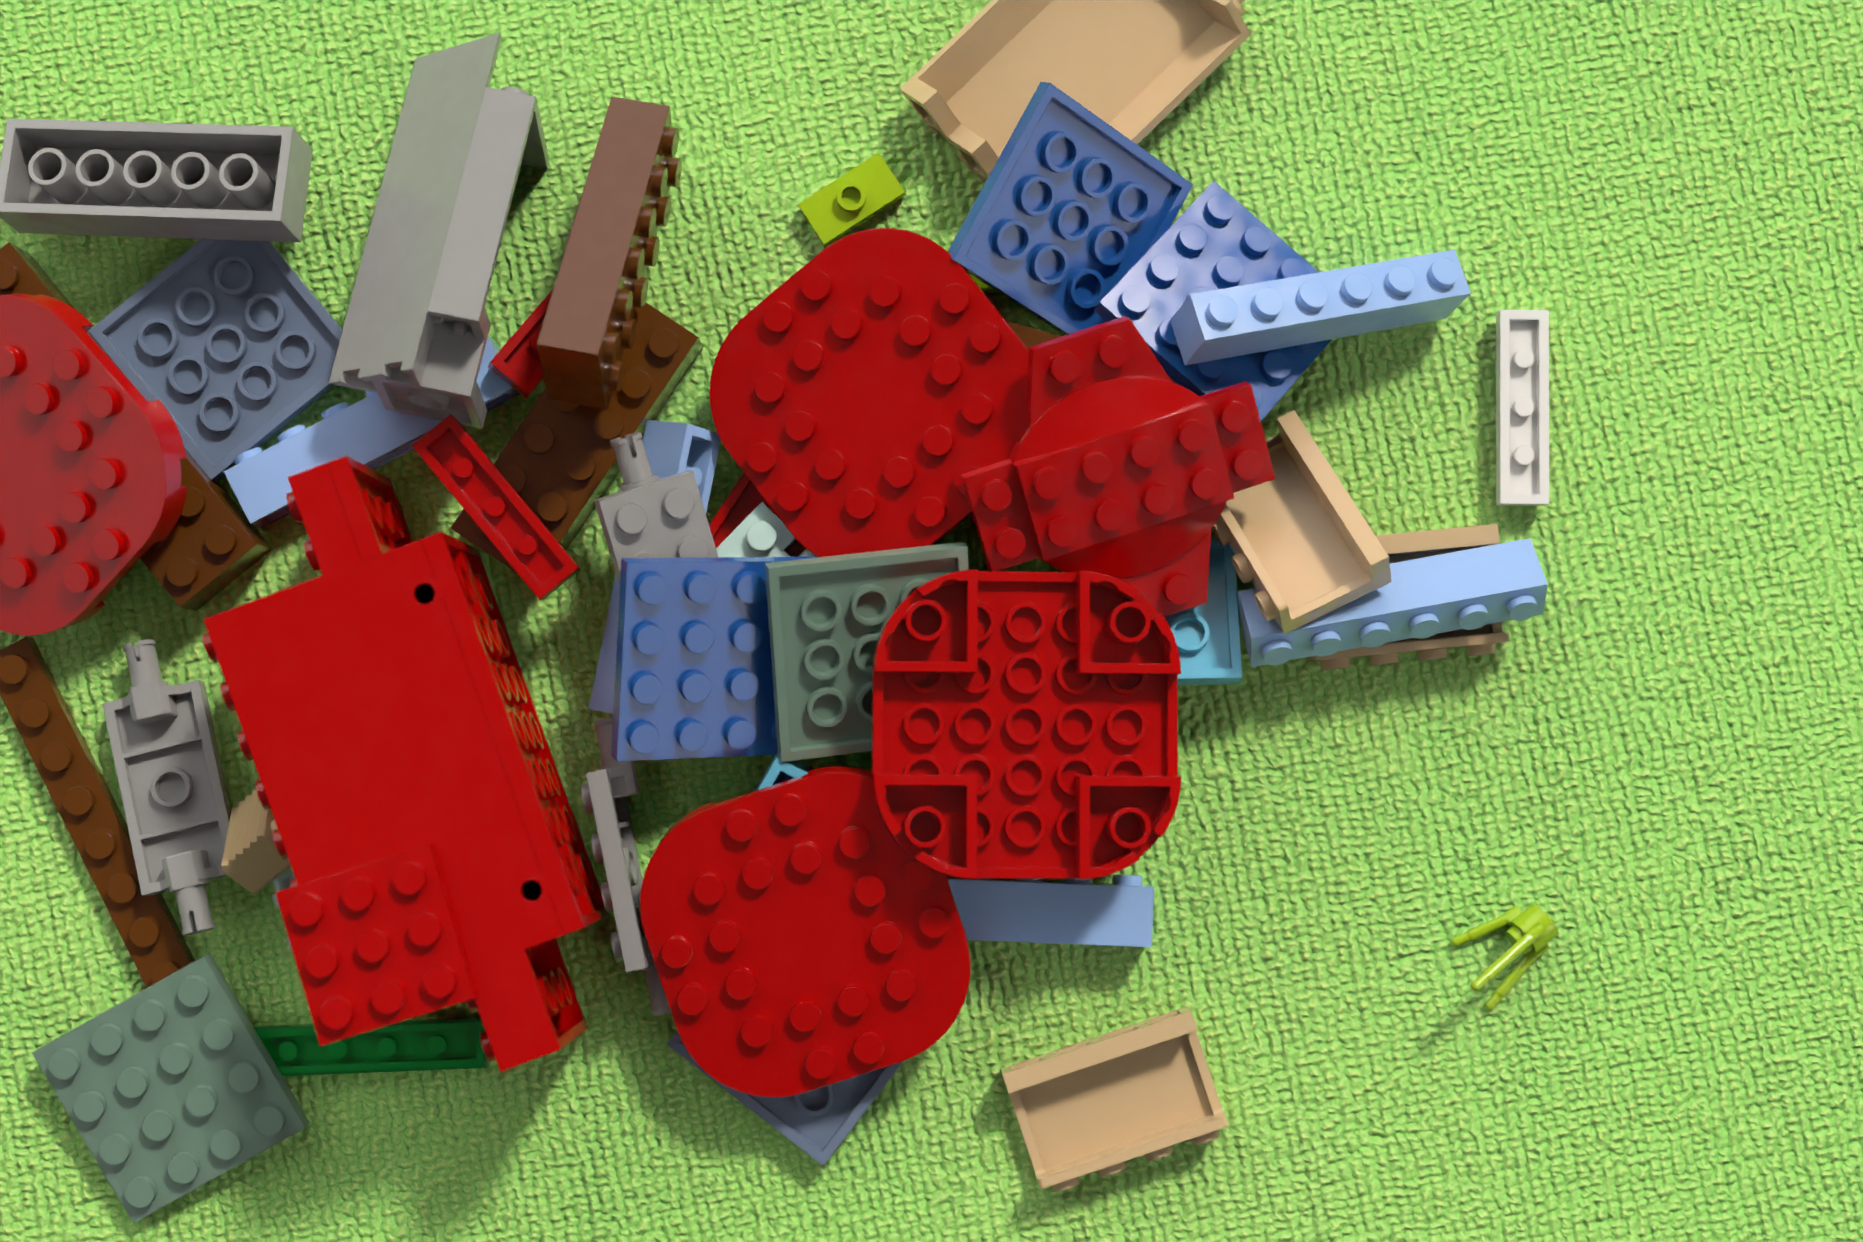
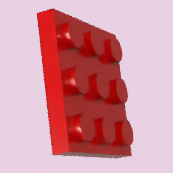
(376, 944)

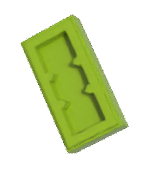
(851, 199)

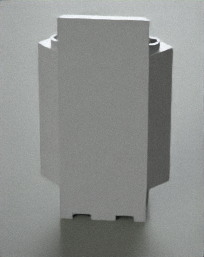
(436, 236)

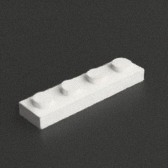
(1522, 407)

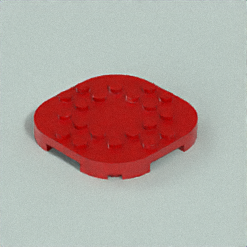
(871, 394)
(81, 468)
(1025, 724)
(801, 937)

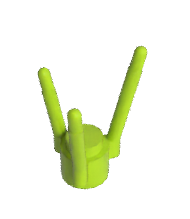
(1529, 936)

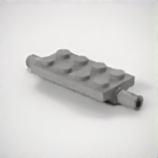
(652, 513)
(170, 785)
(617, 848)

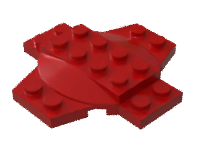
(1118, 468)

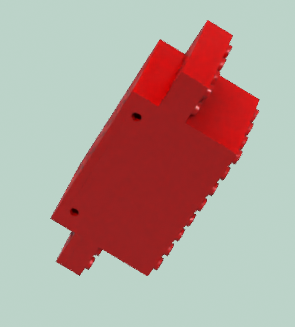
(403, 723)

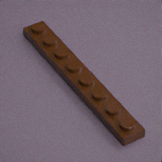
(89, 811)

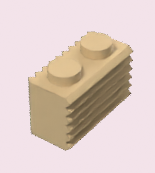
(250, 848)

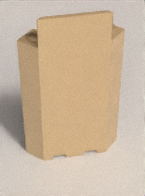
(1111, 56)

